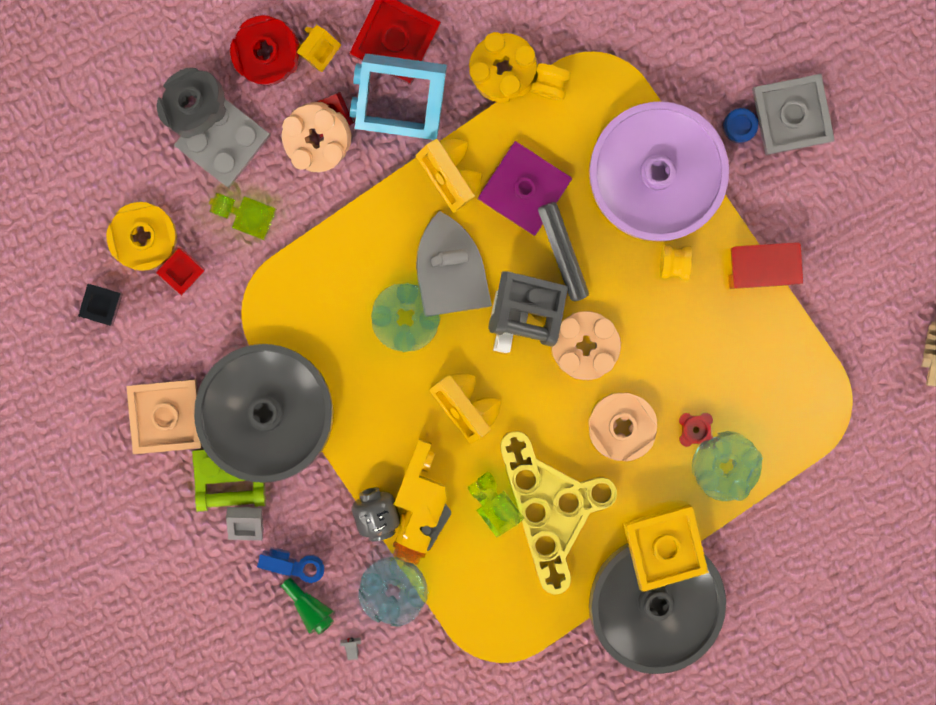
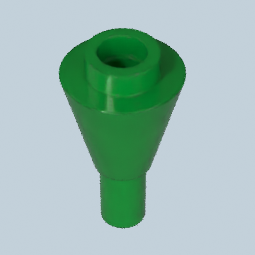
(313, 613)

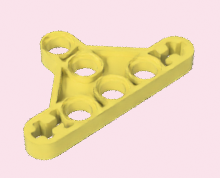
(557, 524)

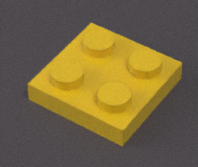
(665, 548)

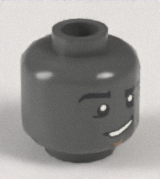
(375, 514)

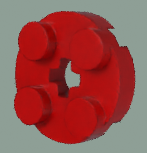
(249, 39)

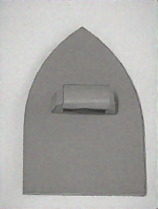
(450, 269)

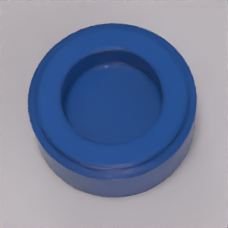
(740, 125)

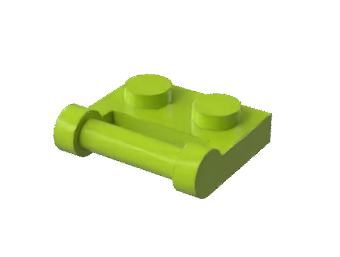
(209, 473)

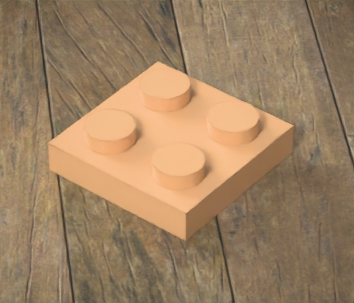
(163, 416)

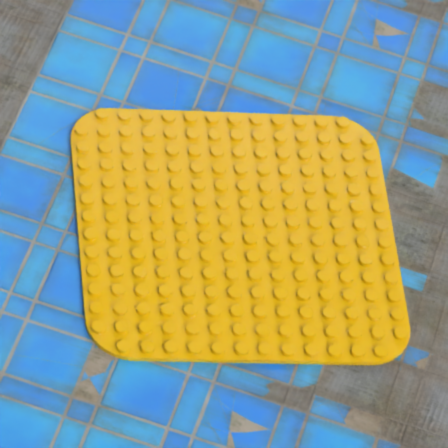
(684, 349)

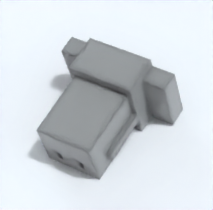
(351, 647)

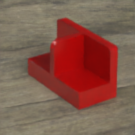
(766, 265)

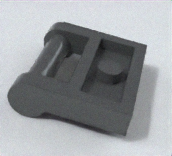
(531, 297)

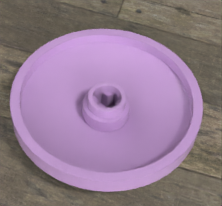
(659, 171)

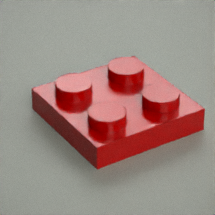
(395, 32)

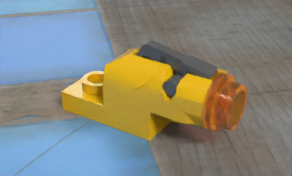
(424, 508)

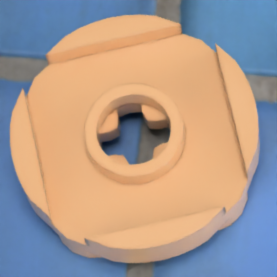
(325, 121)
(600, 359)
(625, 407)

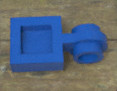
(278, 561)

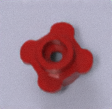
(689, 422)

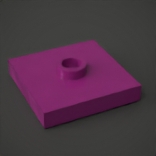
(522, 186)

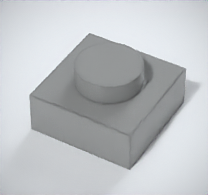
(244, 523)

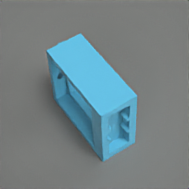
(402, 67)

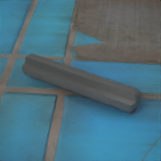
(563, 251)

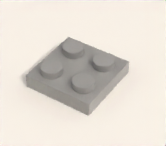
(793, 114)
(225, 146)

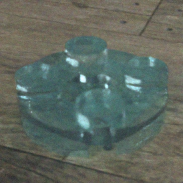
(385, 316)
(740, 479)
(389, 609)

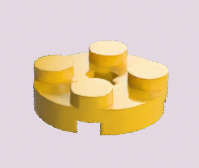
(496, 49)
(124, 227)

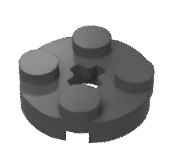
(203, 114)

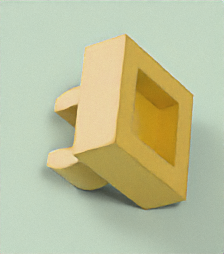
(318, 47)

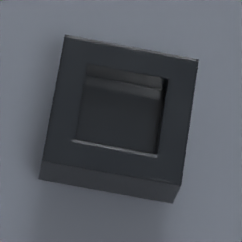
(100, 304)

